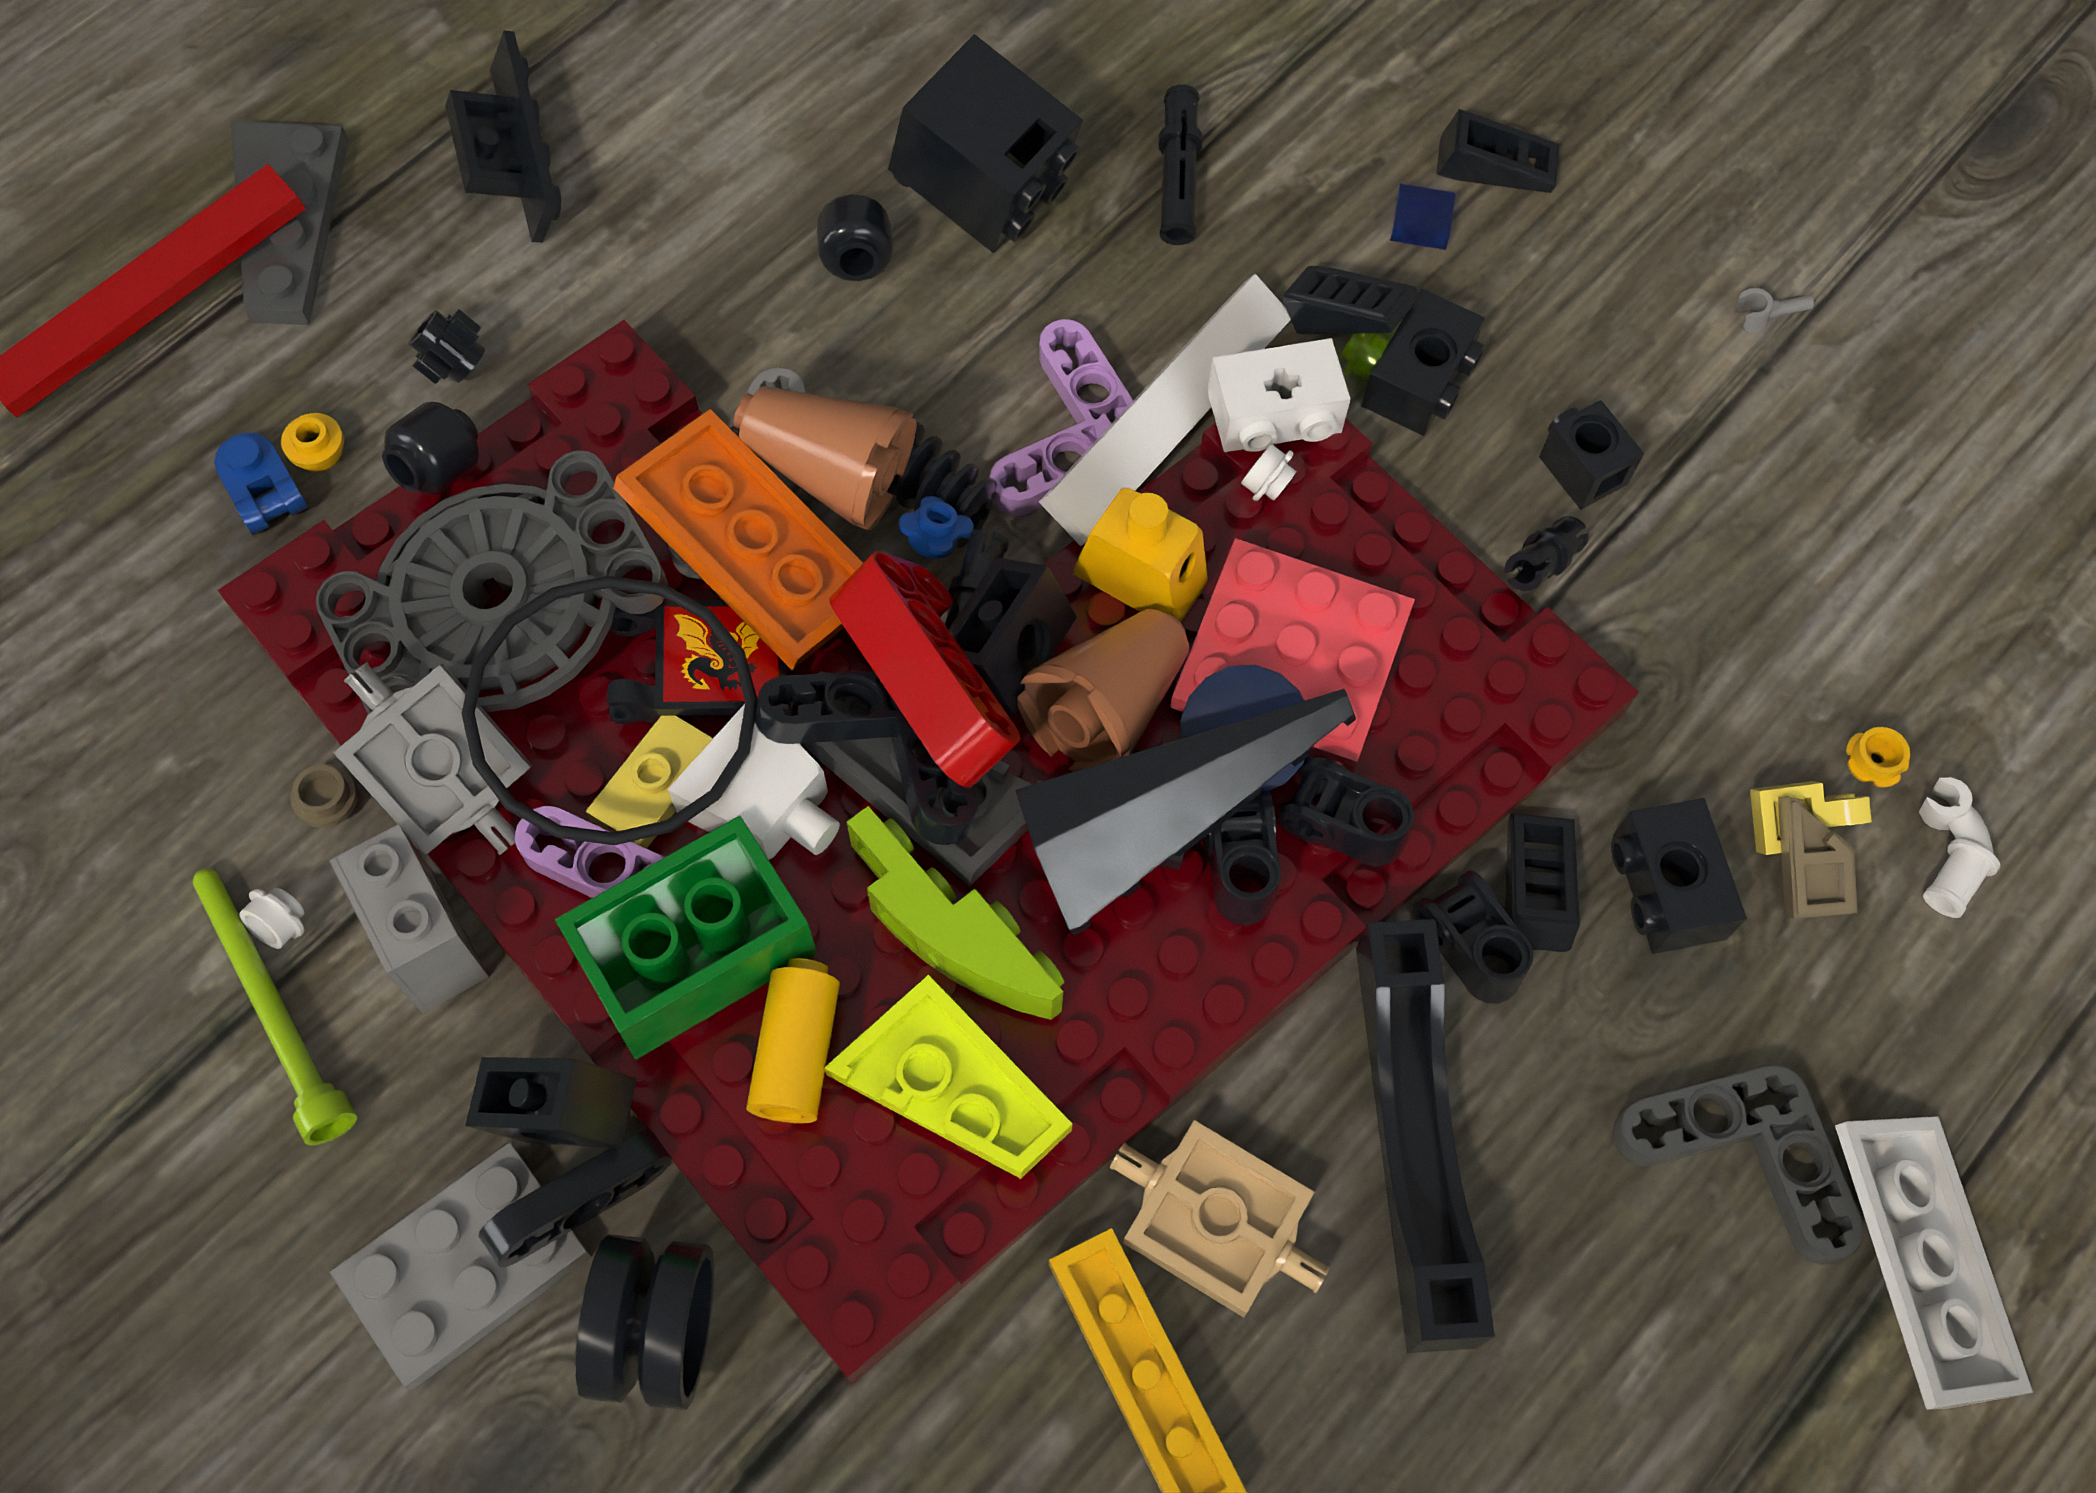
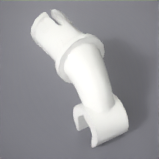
(1969, 852)

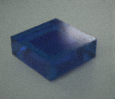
(1423, 216)

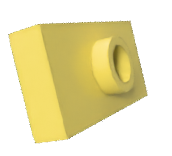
(640, 787)

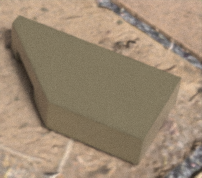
(1815, 865)

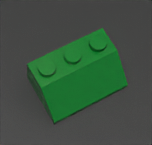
(687, 936)

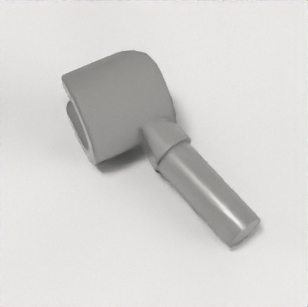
(1765, 307)

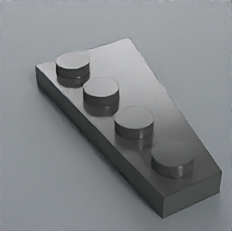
(873, 772)

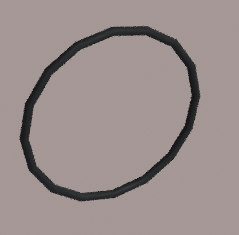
(591, 835)

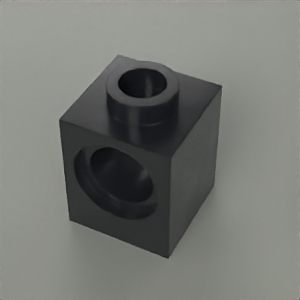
(1585, 474)

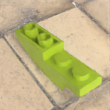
(964, 940)

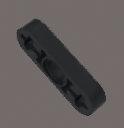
(574, 1198)

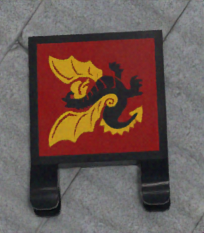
(691, 664)

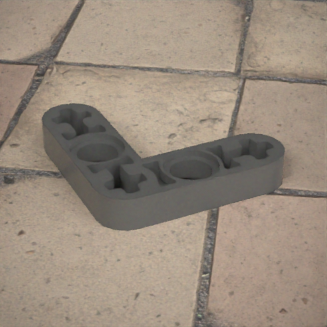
(1771, 1134)

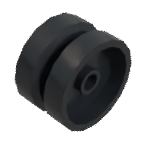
(645, 1322)

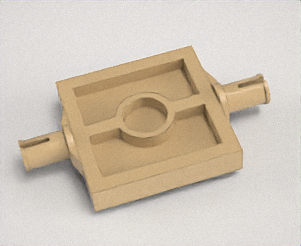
(1219, 1218)

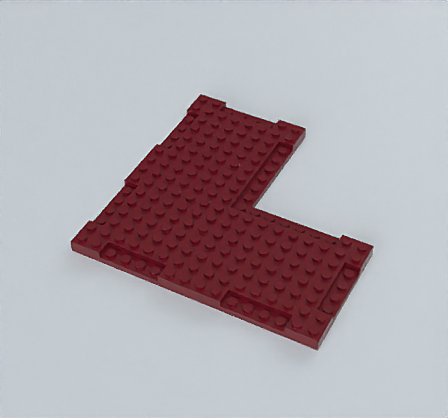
(863, 1210)

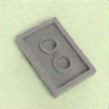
(431, 1282)

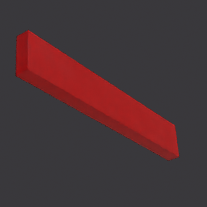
(145, 289)

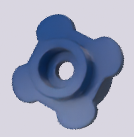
(935, 528)

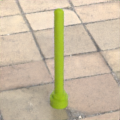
(320, 1109)

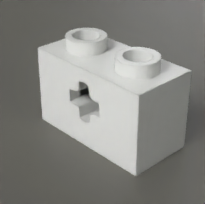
(1278, 395)

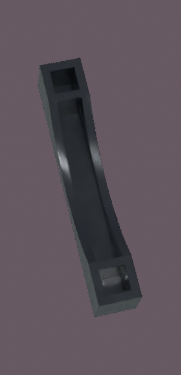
(1432, 1233)

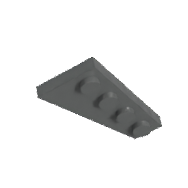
(286, 266)

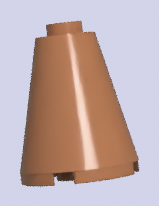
(830, 447)
(1104, 690)

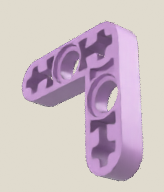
(1091, 418)

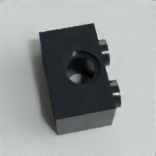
(1430, 334)
(1012, 625)
(1684, 841)
(551, 1101)

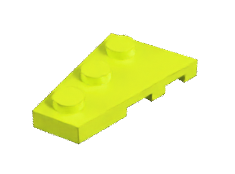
(953, 1080)

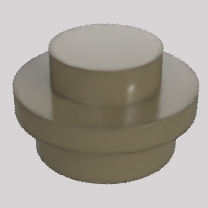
(323, 795)

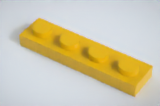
(1143, 1369)

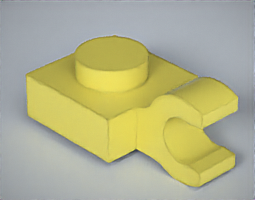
(1829, 810)

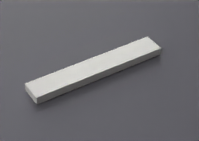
(1162, 411)

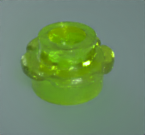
(1363, 353)

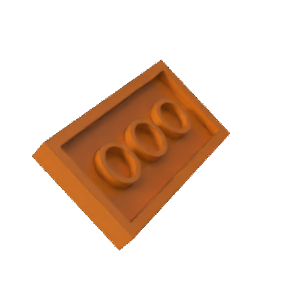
(743, 534)

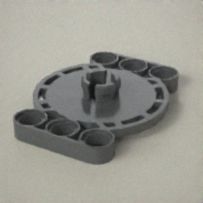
(434, 593)

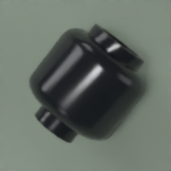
(854, 237)
(430, 448)

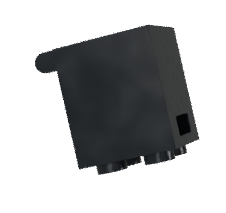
(958, 139)

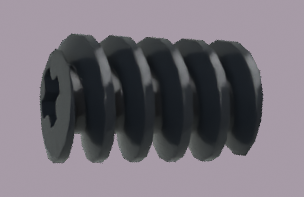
(938, 478)

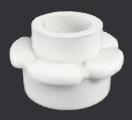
(1269, 474)
(273, 917)

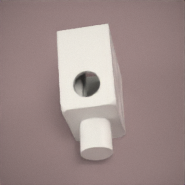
(772, 791)

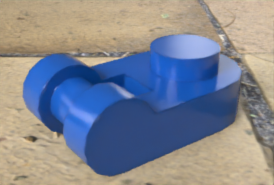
(250, 468)

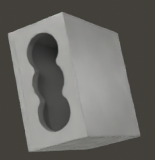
(408, 919)

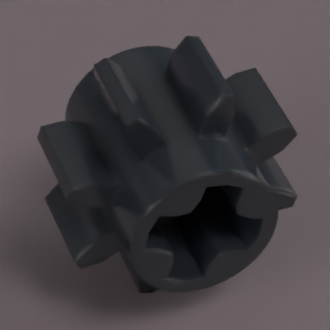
(446, 346)

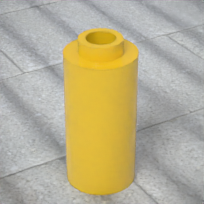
(794, 1042)

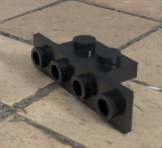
(501, 140)

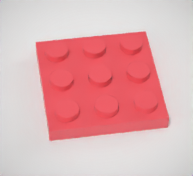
(1309, 627)

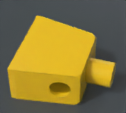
(1145, 555)

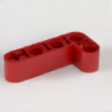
(896, 623)

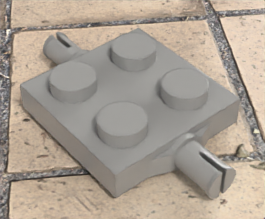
(419, 759)

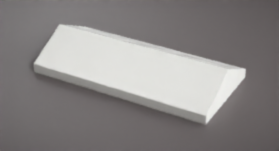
(1933, 1262)

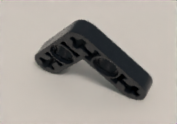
(882, 721)

